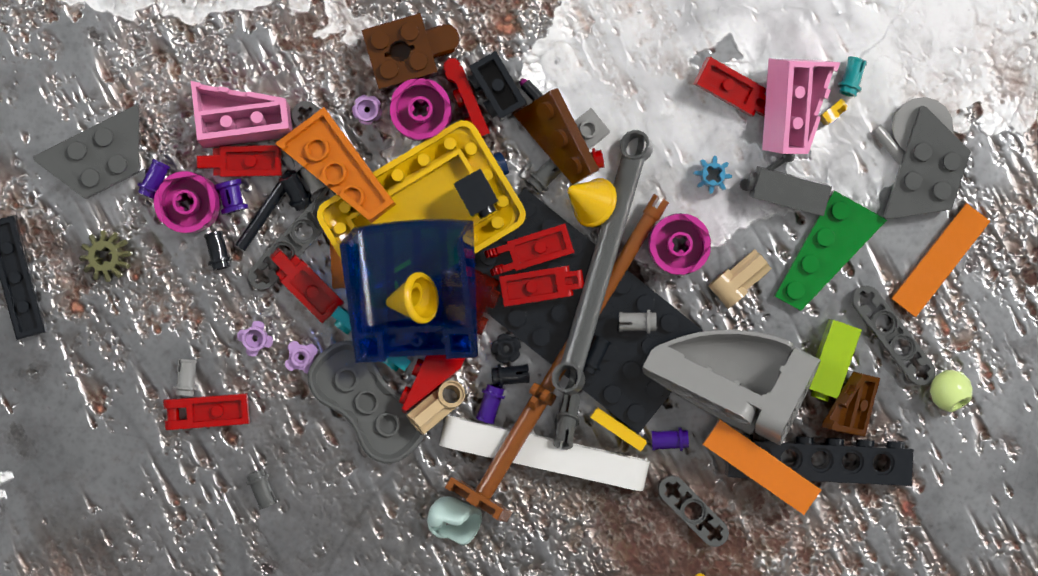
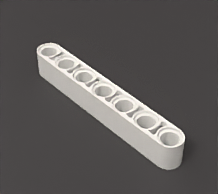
(542, 454)

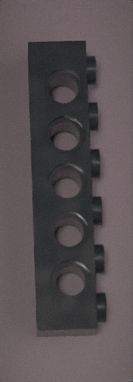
(896, 471)

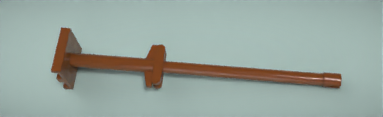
(543, 394)

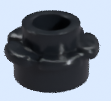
(506, 340)

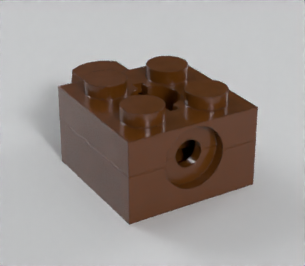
(407, 50)

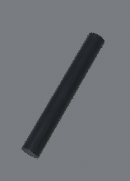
(261, 216)

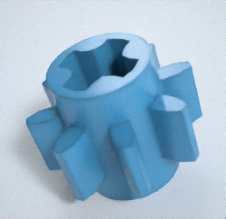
(721, 176)

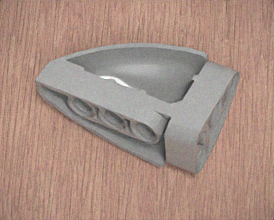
(737, 377)

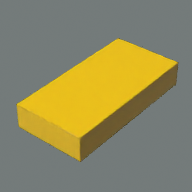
(618, 428)

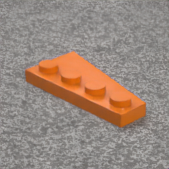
(331, 158)

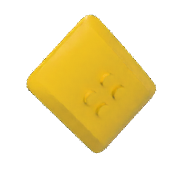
(424, 189)

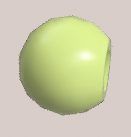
(951, 390)

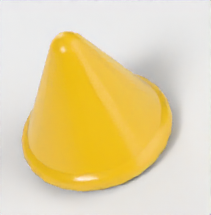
(593, 201)
(416, 298)

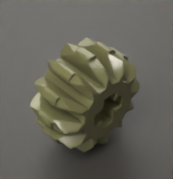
(107, 268)

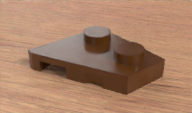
(854, 405)

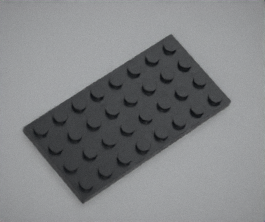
(547, 323)

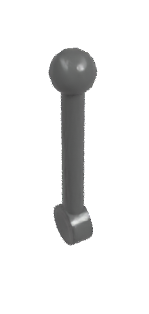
(786, 158)

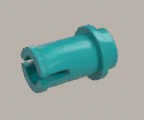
(852, 77)

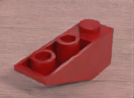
(429, 377)

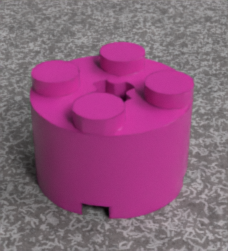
(422, 92)
(173, 192)
(696, 240)

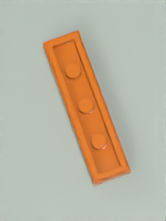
(940, 259)
(761, 466)

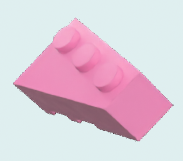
(793, 103)
(237, 117)

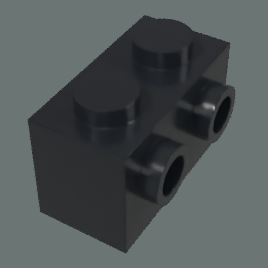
(497, 85)

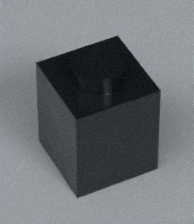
(477, 194)

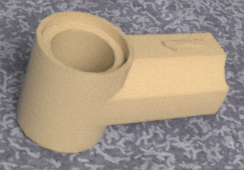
(735, 282)
(435, 408)

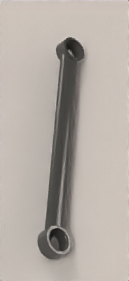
(602, 264)

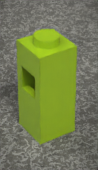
(835, 355)

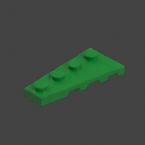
(827, 249)

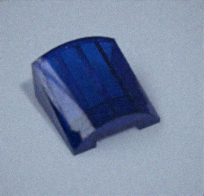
(381, 259)

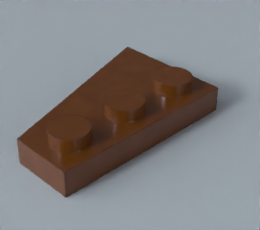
(558, 135)

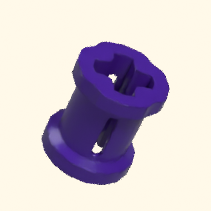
(231, 196)

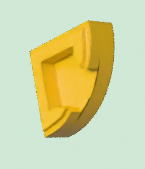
(833, 112)

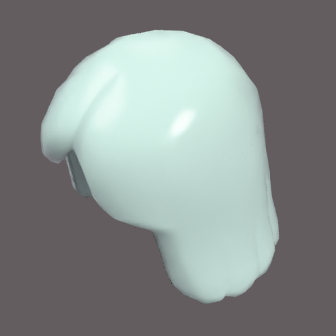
(461, 517)

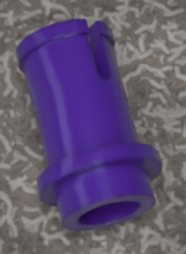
(153, 178)
(490, 403)
(670, 439)

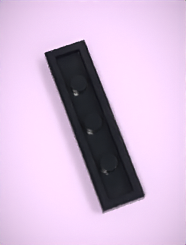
(18, 282)

